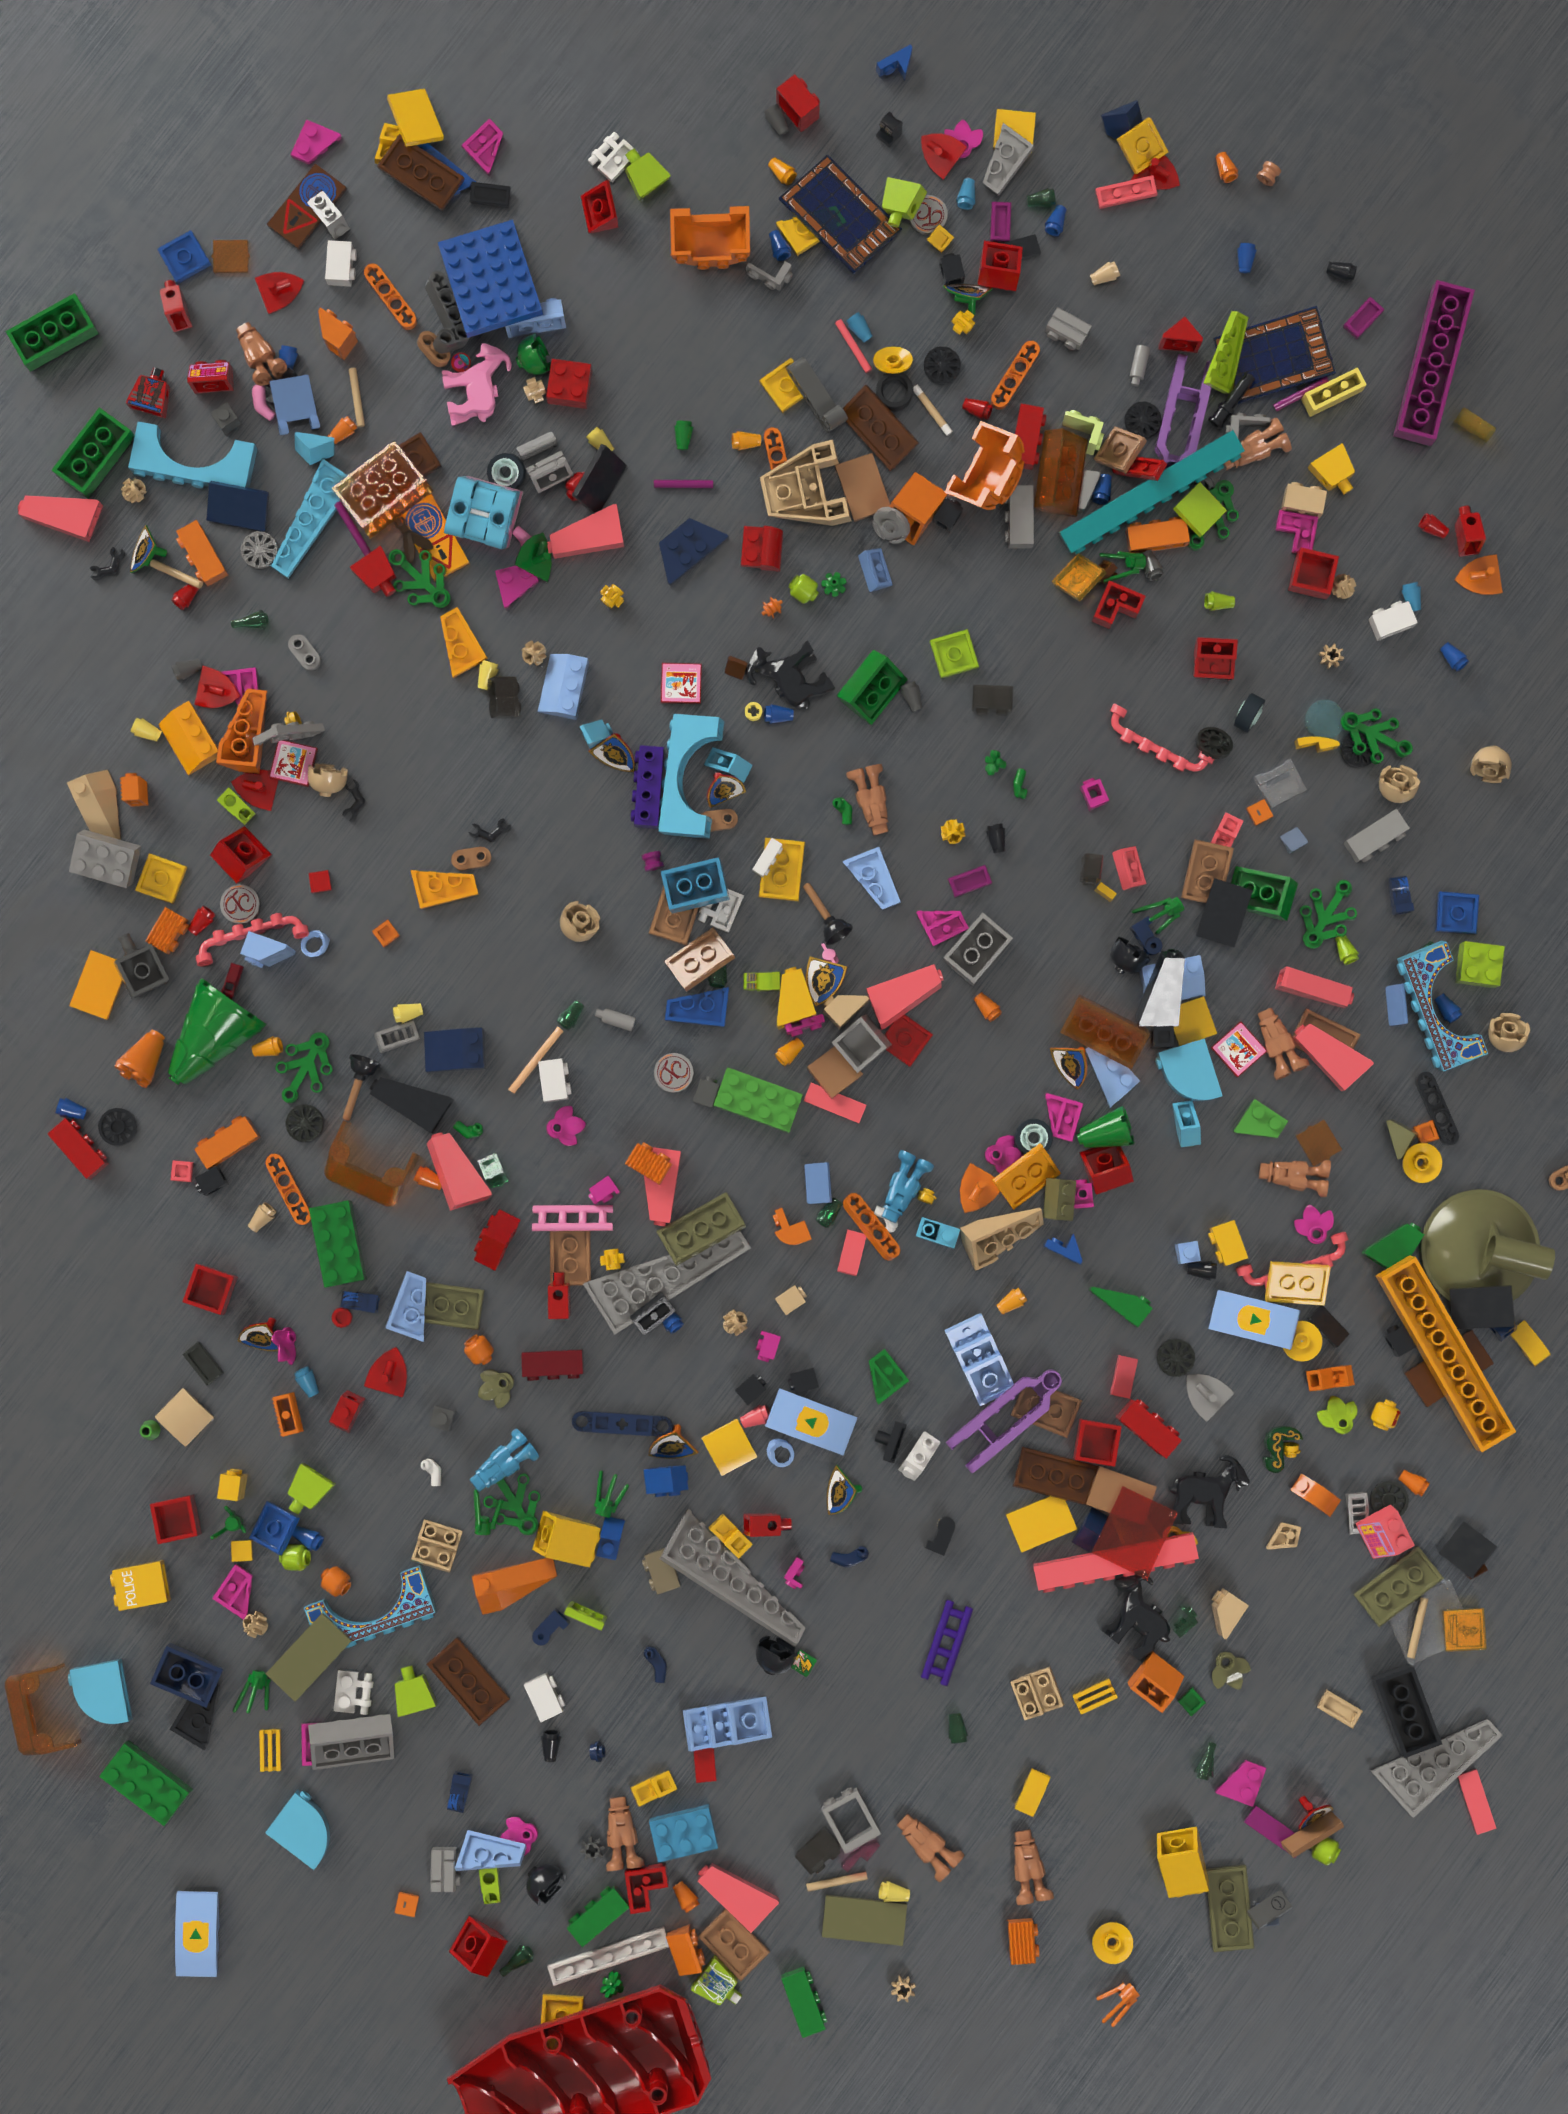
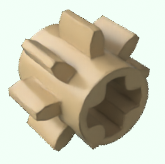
(535, 390)
(133, 490)
(1343, 586)
(534, 653)
(1326, 658)
(735, 1322)
(255, 1624)
(900, 1995)

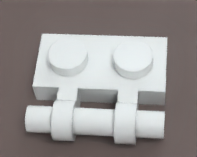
(616, 161)
(725, 912)
(347, 1692)

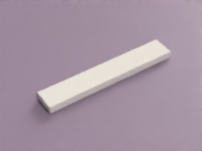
(608, 1956)

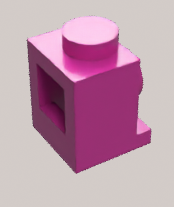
(1097, 786)
(603, 1190)
(1087, 1201)
(767, 1346)

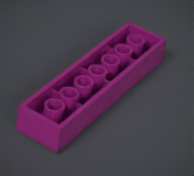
(1434, 363)

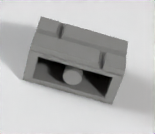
(1067, 329)
(549, 471)
(443, 1873)

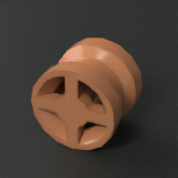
(1268, 173)

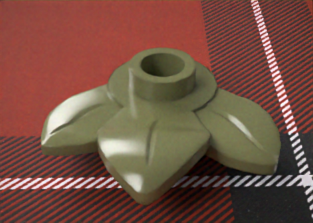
(494, 1389)
(1231, 1672)

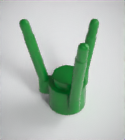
(1133, 561)
(1172, 907)
(605, 1507)
(232, 1523)
(482, 1523)
(257, 1680)

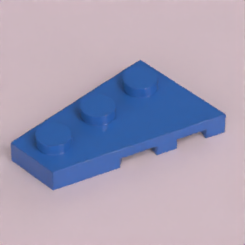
(702, 1008)

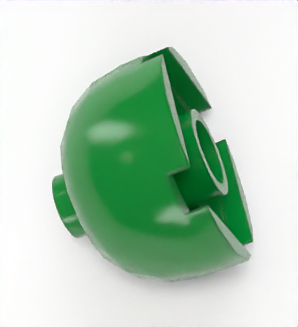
(532, 355)

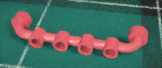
(1146, 745)
(239, 933)
(1339, 1239)

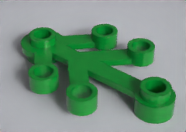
(1226, 498)
(422, 580)
(1373, 733)
(1326, 917)
(306, 1064)
(515, 1504)

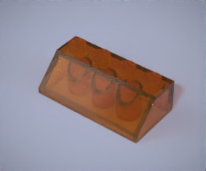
(1060, 472)
(1105, 1031)

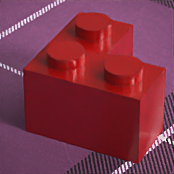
(1117, 599)
(495, 1239)
(642, 1880)

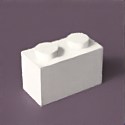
(340, 263)
(1393, 620)
(553, 1080)
(544, 1696)

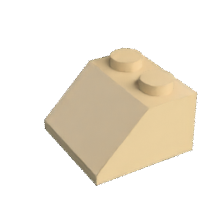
(843, 1008)
(1227, 1612)

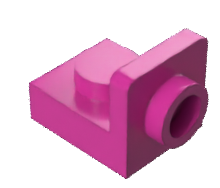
(795, 1569)

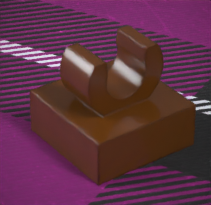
(1109, 568)

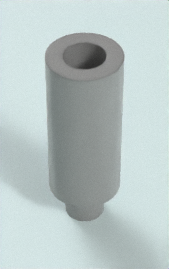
(1139, 364)
(616, 1019)

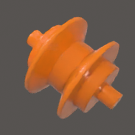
(772, 607)

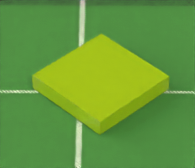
(1199, 509)
(954, 653)

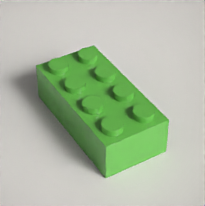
(758, 1100)

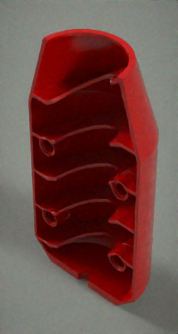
(594, 2062)

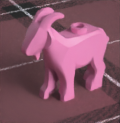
(478, 386)

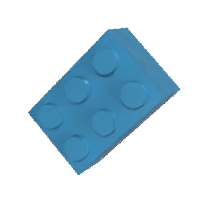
(695, 885)
(683, 1833)

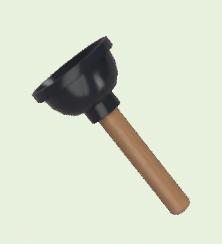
(835, 928)
(362, 1067)

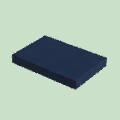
(237, 506)

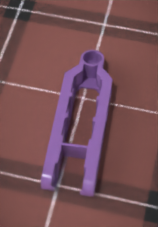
(1185, 393)
(1043, 1385)

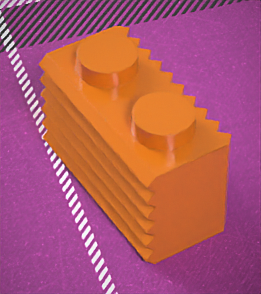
(134, 790)
(167, 931)
(649, 1163)
(287, 1414)
(1022, 1941)

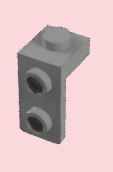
(329, 215)
(783, 276)
(1241, 419)

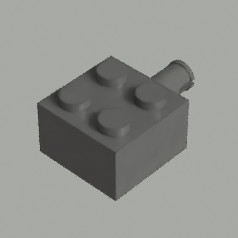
(139, 968)

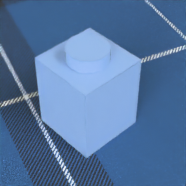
(1187, 1252)

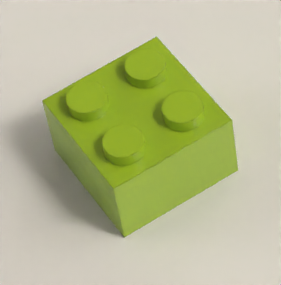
(1479, 964)

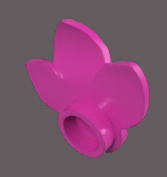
(964, 134)
(568, 1124)
(1006, 1153)
(1314, 1221)
(285, 1340)
(517, 1832)

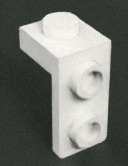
(919, 1456)

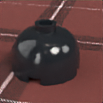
(1128, 957)
(775, 1656)
(544, 1882)

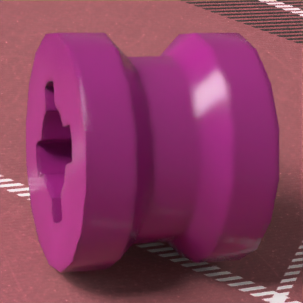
(652, 861)

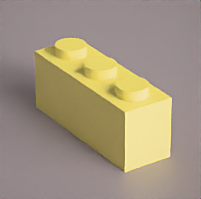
(1333, 392)

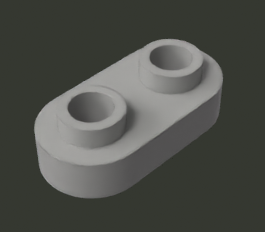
(303, 652)

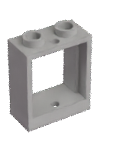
(861, 1837)

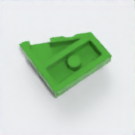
(1260, 1121)

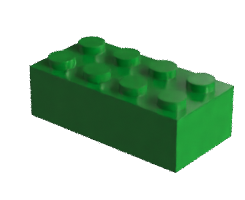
(52, 332)
(93, 453)
(337, 1244)
(146, 1782)

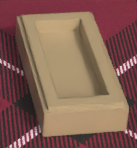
(1339, 1709)

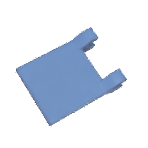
(293, 402)

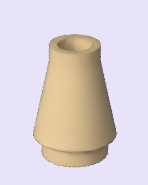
(1106, 273)
(262, 1216)

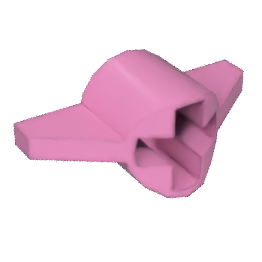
(829, 955)

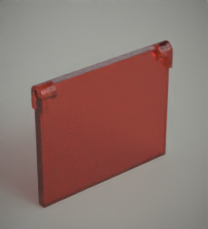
(1134, 1532)

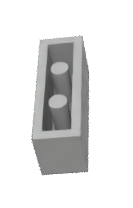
(1020, 518)
(1377, 836)

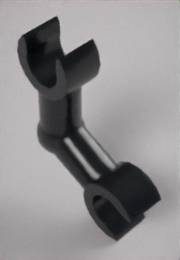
(112, 569)
(360, 801)
(490, 836)

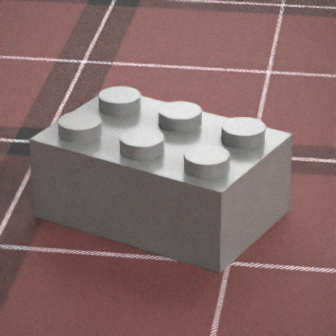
(105, 858)
(977, 949)

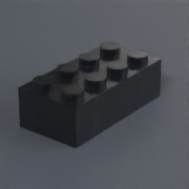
(1406, 1710)

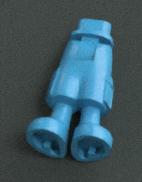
(903, 1188)
(500, 1462)

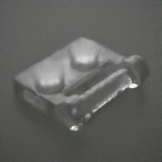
(1283, 789)

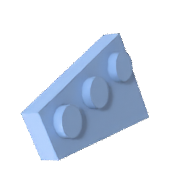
(874, 876)
(1113, 1077)
(409, 1307)
(488, 1852)

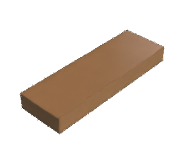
(1312, 1834)

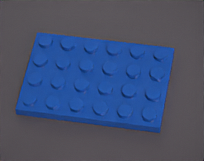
(490, 278)

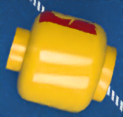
(1385, 1415)

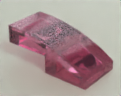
(864, 1851)

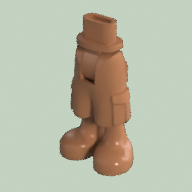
(257, 352)
(1257, 449)
(871, 800)
(1280, 1041)
(1294, 1175)
(621, 1833)
(927, 1844)
(1029, 1866)

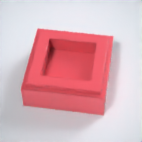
(182, 1171)

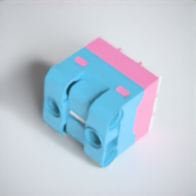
(483, 512)

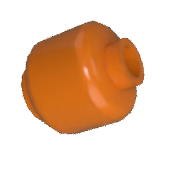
(478, 1349)
(335, 1581)

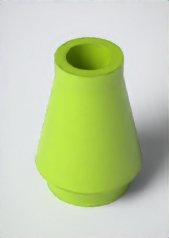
(1217, 601)
(1346, 950)

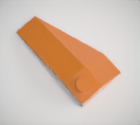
(237, 746)
(506, 1585)

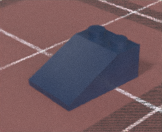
(455, 1050)
(186, 1675)

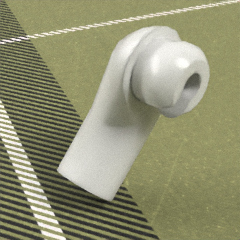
(890, 1226)
(433, 1469)

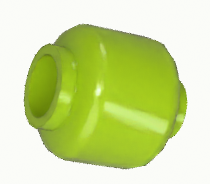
(803, 588)
(295, 1557)
(1326, 1851)

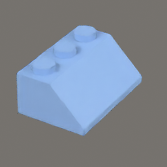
(552, 319)
(563, 685)
(264, 951)
(1193, 978)

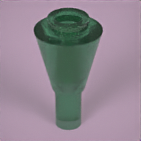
(255, 620)
(1206, 1766)
(520, 1958)

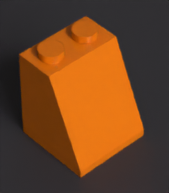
(919, 503)

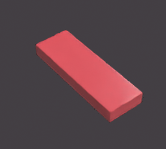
(1126, 192)
(838, 1105)
(1476, 1801)

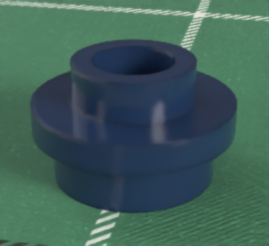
(597, 1751)

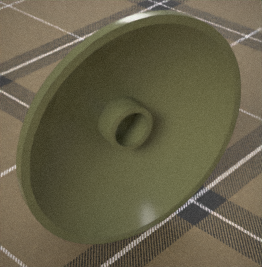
(1483, 1242)

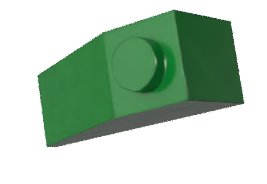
(1128, 1306)

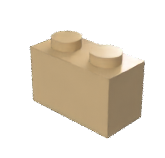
(1304, 499)

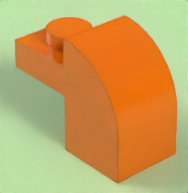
(791, 1234)
(1330, 1377)
(1316, 1495)

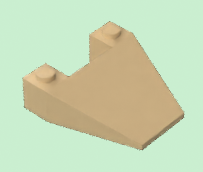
(798, 491)

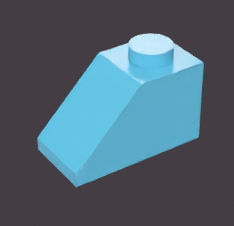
(595, 732)
(728, 764)
(1187, 1124)

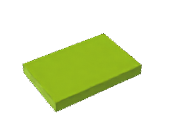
(586, 1615)

